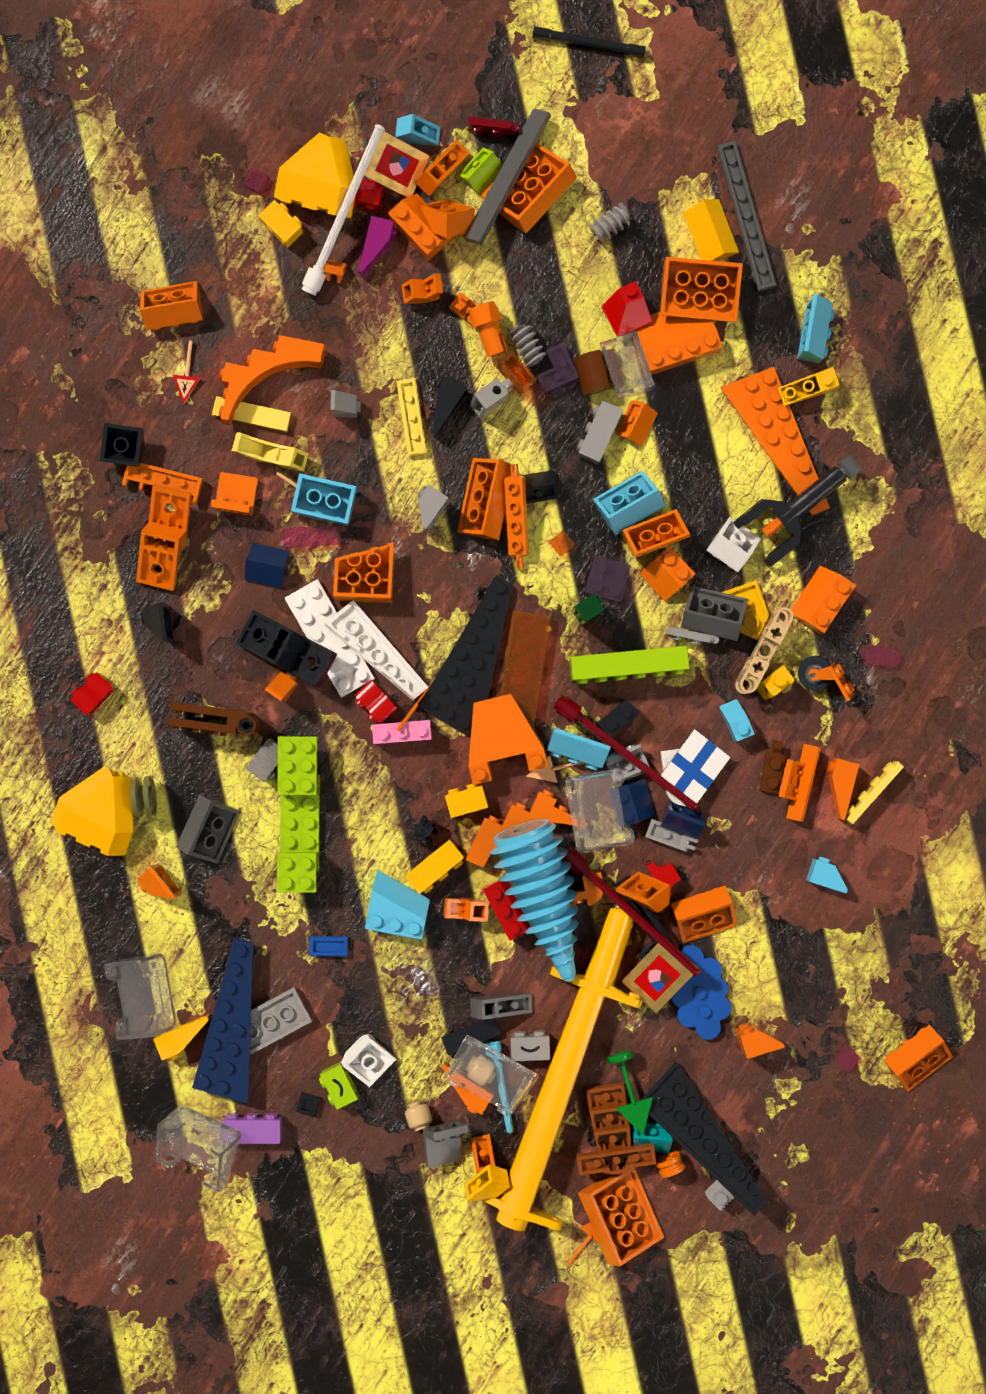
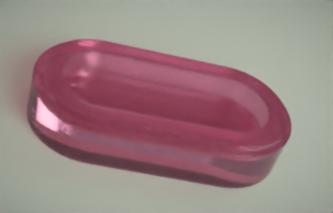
(881, 656)

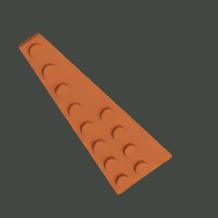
(774, 428)

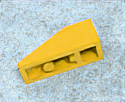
(174, 1041)

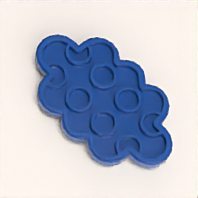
(702, 998)

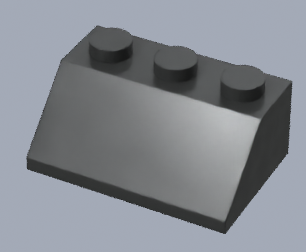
(714, 613)
(208, 829)

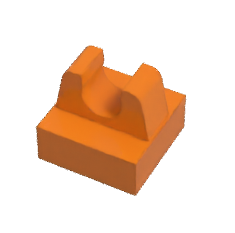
(335, 268)
(461, 305)

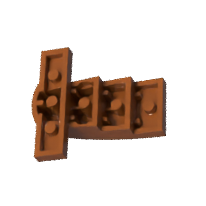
(612, 1135)

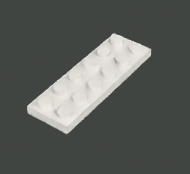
(312, 610)

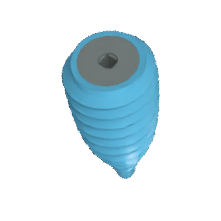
(539, 885)

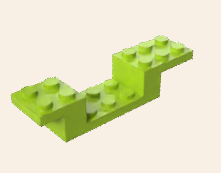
(298, 814)

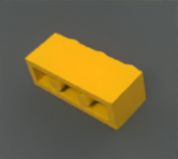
(435, 867)

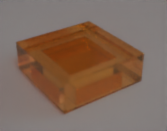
(562, 543)

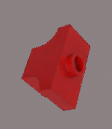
(664, 873)

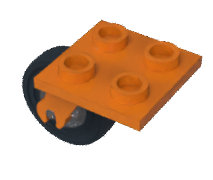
(817, 673)

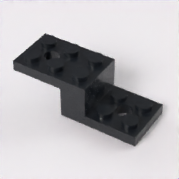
(286, 648)

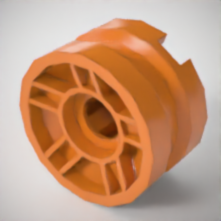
(670, 1164)

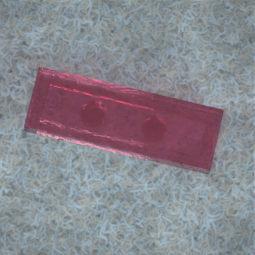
(311, 536)

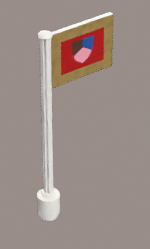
(386, 162)

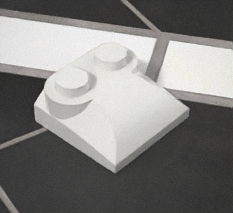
(367, 1059)

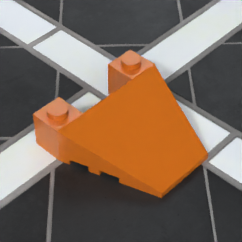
(502, 732)

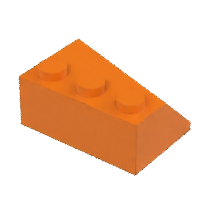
(365, 575)

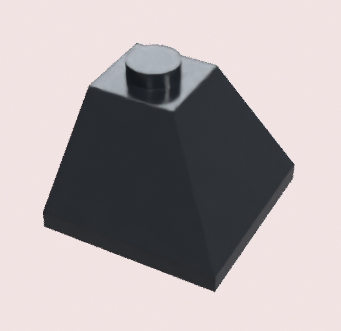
(158, 620)

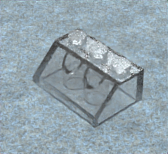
(627, 365)

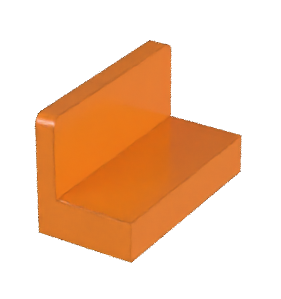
(637, 422)

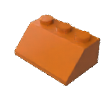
(414, 226)
(171, 305)
(655, 533)
(822, 599)
(704, 914)
(918, 1057)

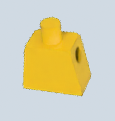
(775, 682)

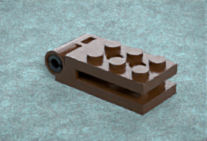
(236, 720)

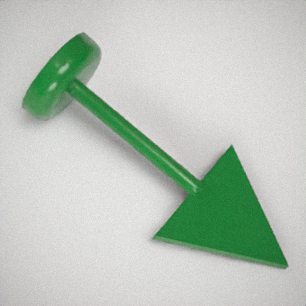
(637, 1111)

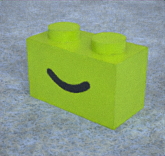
(339, 1085)

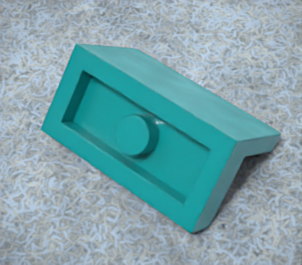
(653, 1134)

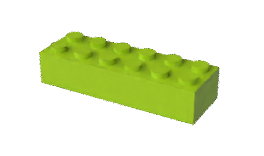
(629, 663)

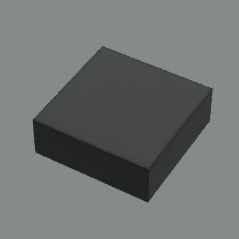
(308, 1104)

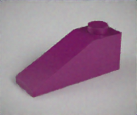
(377, 242)

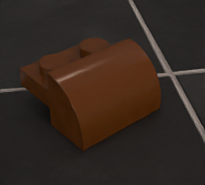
(593, 373)

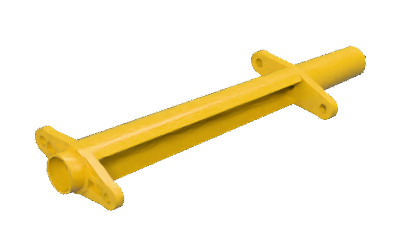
(536, 1145)

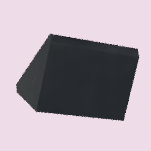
(122, 445)

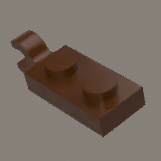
(773, 769)

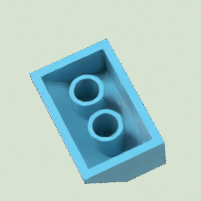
(815, 330)
(629, 502)
(578, 749)

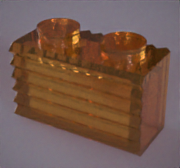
(516, 372)

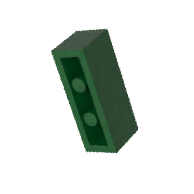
(588, 609)

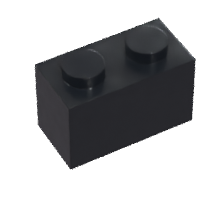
(617, 718)

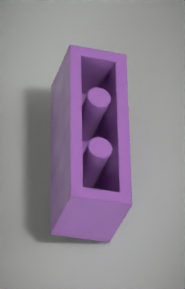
(256, 1128)

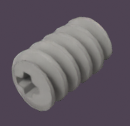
(610, 222)
(527, 345)

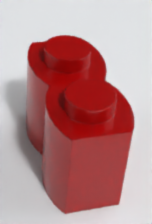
(93, 693)
(375, 702)

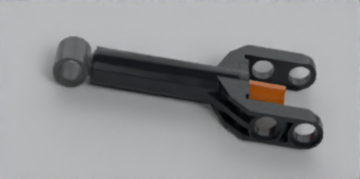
(790, 513)

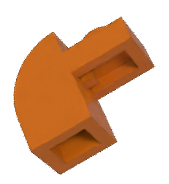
(422, 290)
(590, 892)
(466, 909)

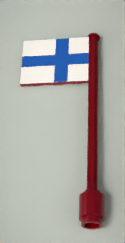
(685, 775)

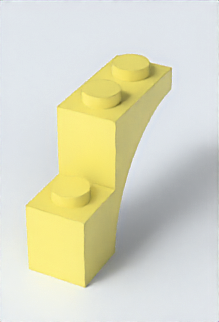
(268, 452)

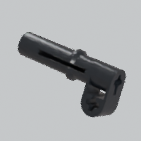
(655, 919)

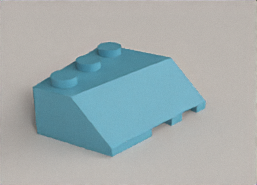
(396, 908)

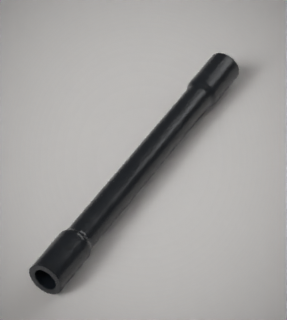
(548, 34)

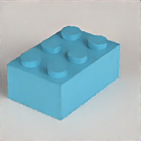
(324, 499)

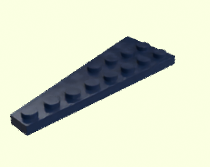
(226, 1051)

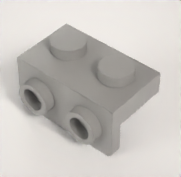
(629, 771)

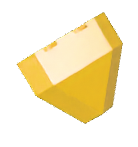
(317, 175)
(98, 812)

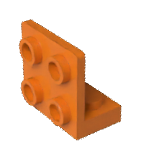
(235, 494)

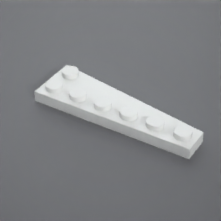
(367, 641)

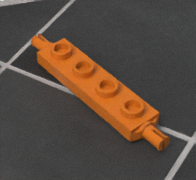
(516, 515)

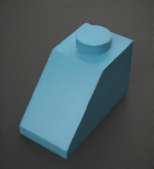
(417, 130)
(736, 720)
(826, 875)

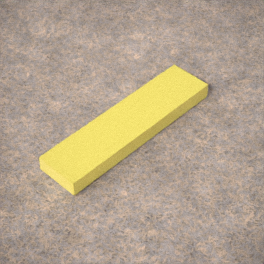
(257, 415)
(411, 417)

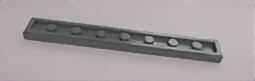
(507, 176)
(746, 216)

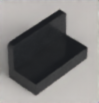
(540, 487)

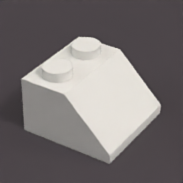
(733, 545)

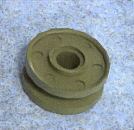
(143, 796)

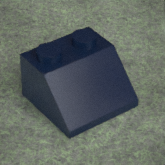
(636, 802)

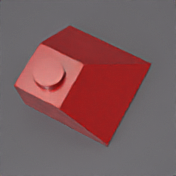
(627, 310)

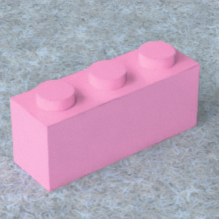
(410, 732)

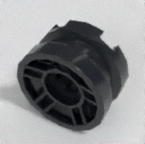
(424, 830)

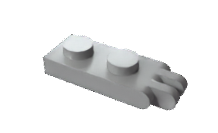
(694, 637)
(669, 837)

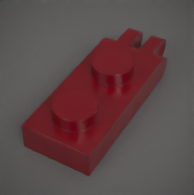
(492, 126)

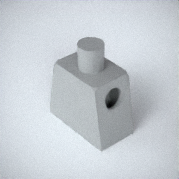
(491, 397)

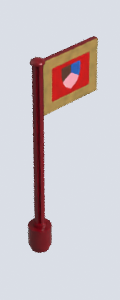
(663, 968)

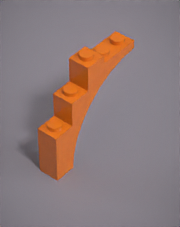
(261, 364)
(542, 808)

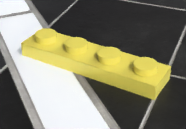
(878, 784)

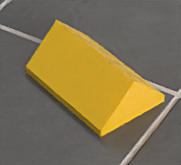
(710, 230)

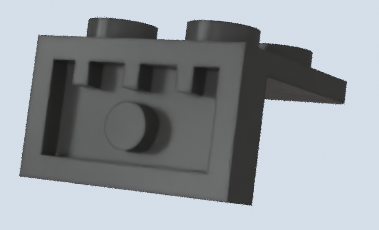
(443, 1143)

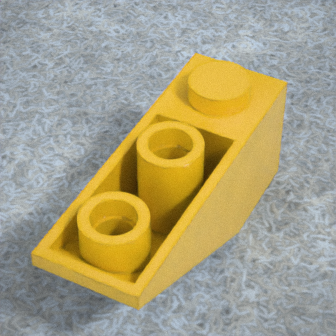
(809, 387)

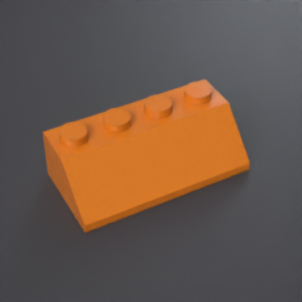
(484, 499)

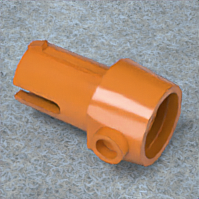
(486, 320)

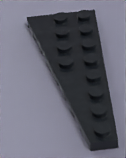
(687, 1119)

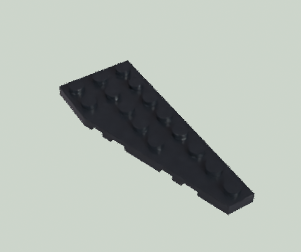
(471, 663)

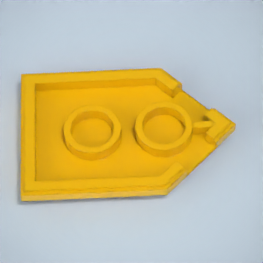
(756, 611)

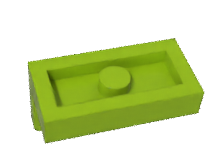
(481, 170)

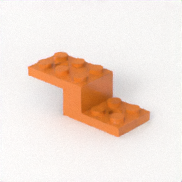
(163, 537)

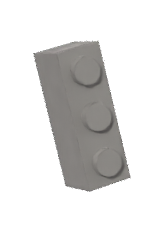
(599, 432)

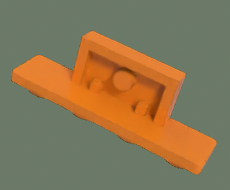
(798, 781)

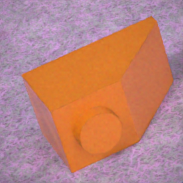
(282, 686)
(483, 1152)

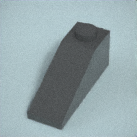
(500, 1005)

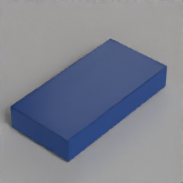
(328, 945)

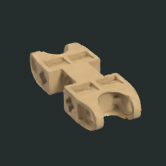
(761, 662)

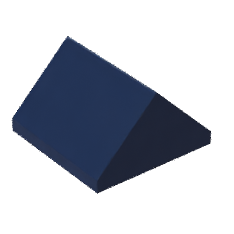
(266, 565)
(683, 820)

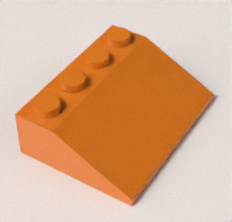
(537, 188)
(700, 289)
(677, 341)
(621, 1216)

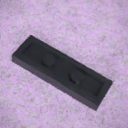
(480, 1030)

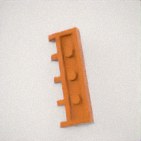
(153, 475)

